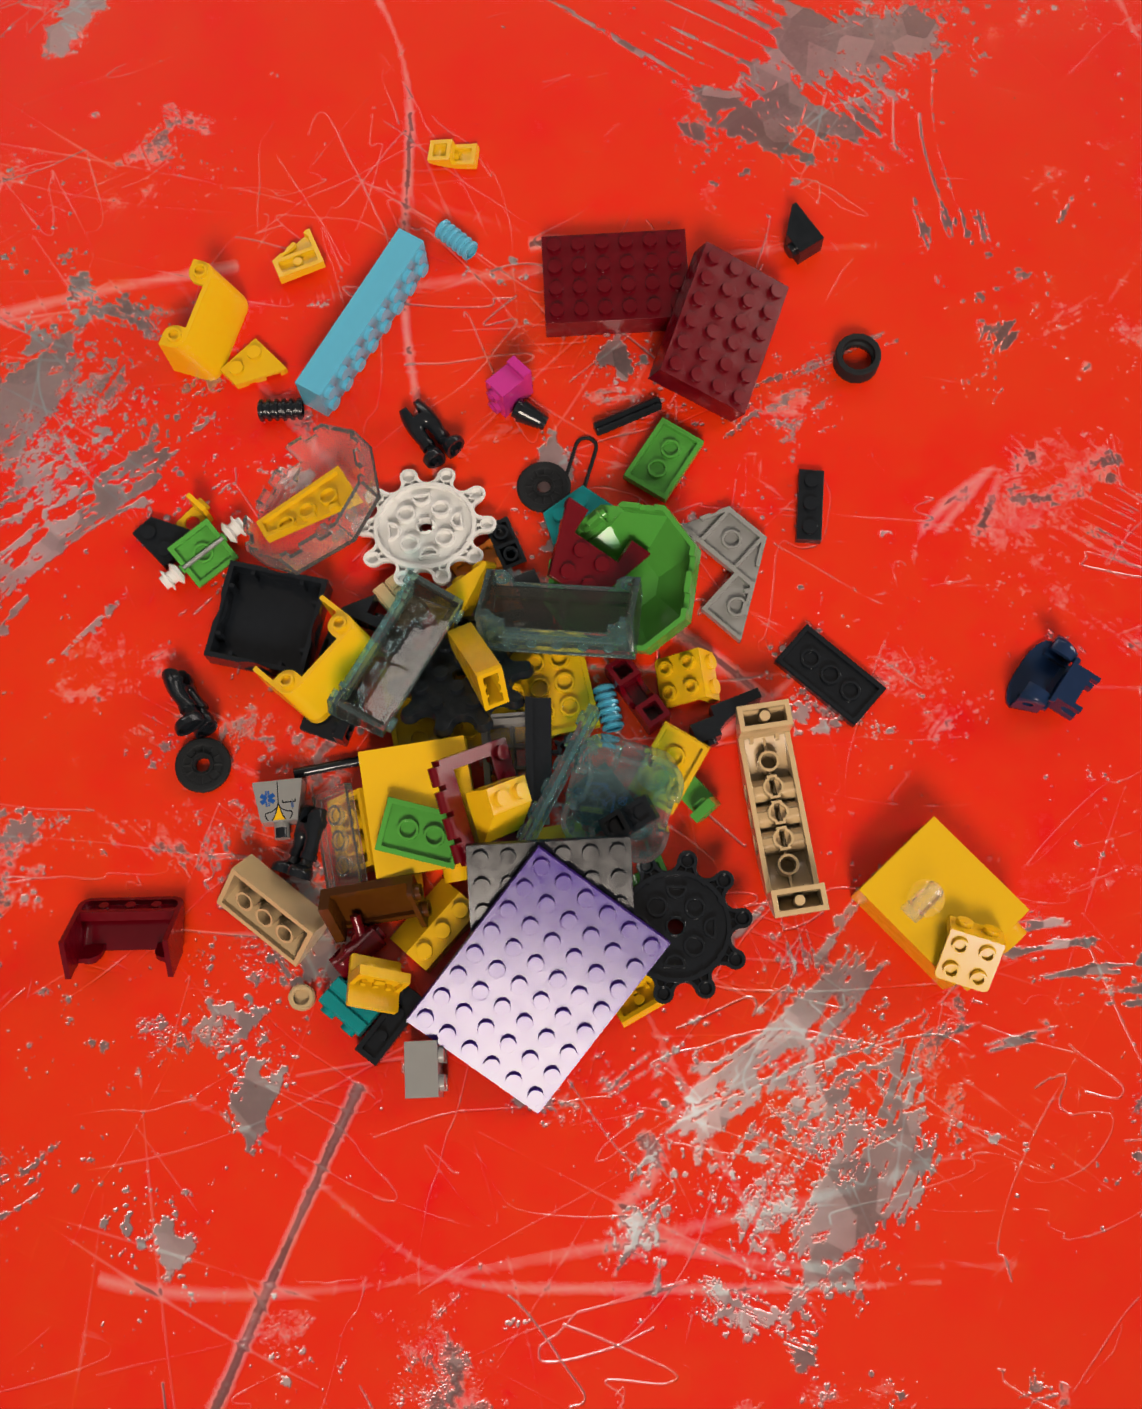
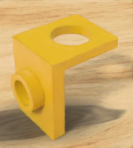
(199, 510)

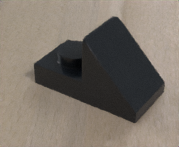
(363, 611)

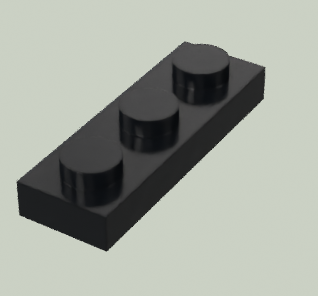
(809, 506)
(387, 1028)

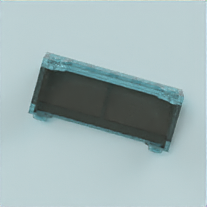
(559, 617)
(396, 656)

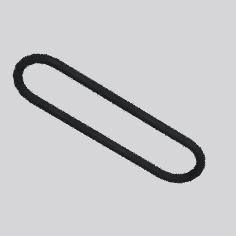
(592, 459)

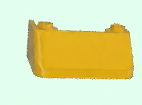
(311, 690)

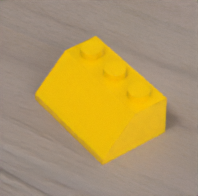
(445, 927)

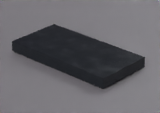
(830, 675)

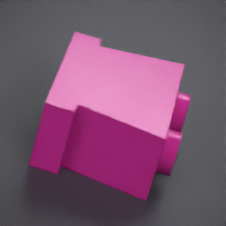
(509, 386)

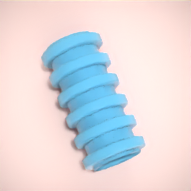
(456, 239)
(608, 707)

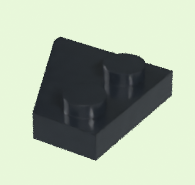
(158, 536)

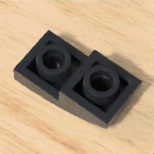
(506, 544)

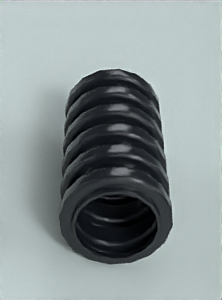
(280, 409)

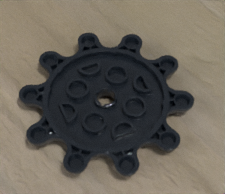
(453, 700)
(705, 921)

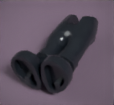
(428, 420)
(194, 710)
(305, 844)

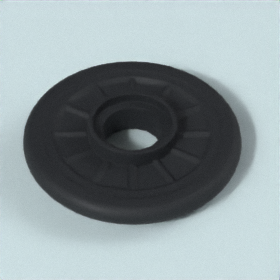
(538, 473)
(187, 765)

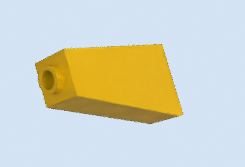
(479, 666)

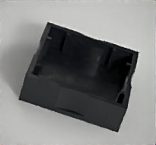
(267, 620)

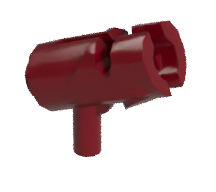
(363, 941)

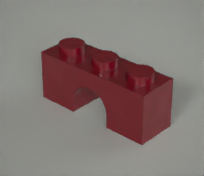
(642, 702)

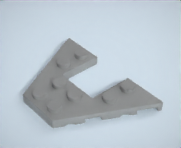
(739, 550)

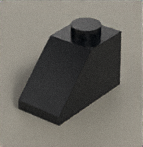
(802, 236)

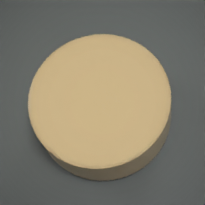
(302, 997)

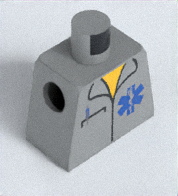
(280, 804)

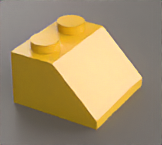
(499, 807)

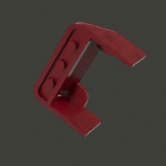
(124, 925)

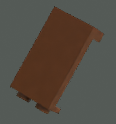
(375, 901)

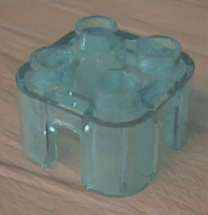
(611, 775)

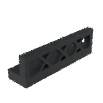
(537, 744)

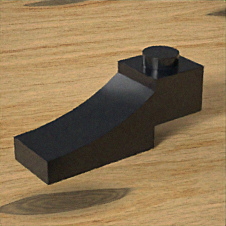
(720, 715)

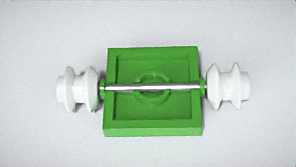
(202, 553)

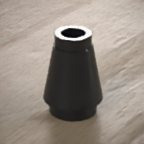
(529, 415)

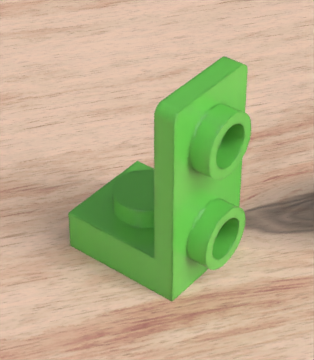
(700, 800)

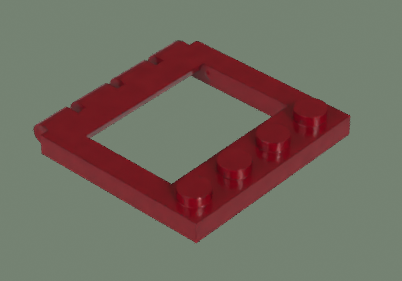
(449, 796)

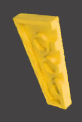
(310, 505)

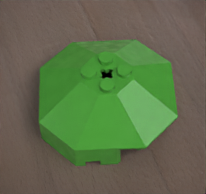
(666, 575)

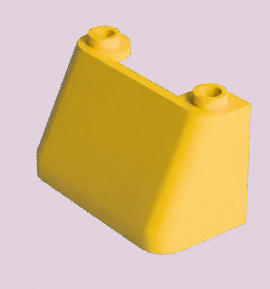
(211, 329)

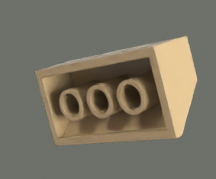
(272, 909)

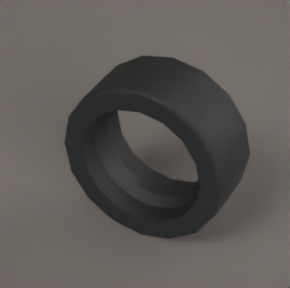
(857, 341)

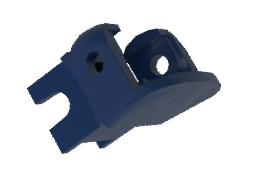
(1048, 680)

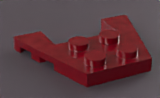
(581, 563)

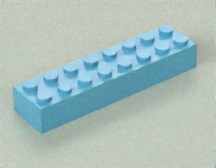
(363, 323)

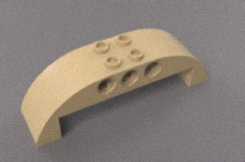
(777, 810)

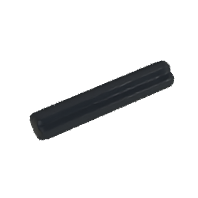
(627, 415)

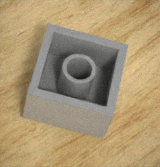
(425, 1069)

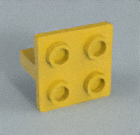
(375, 983)

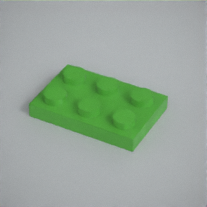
(663, 460)
(415, 833)

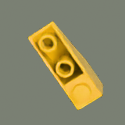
(469, 586)

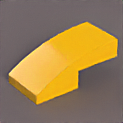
(452, 155)

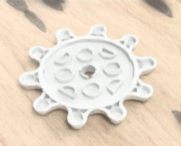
(423, 503)

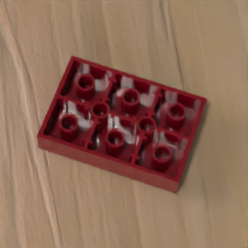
(612, 281)
(719, 332)

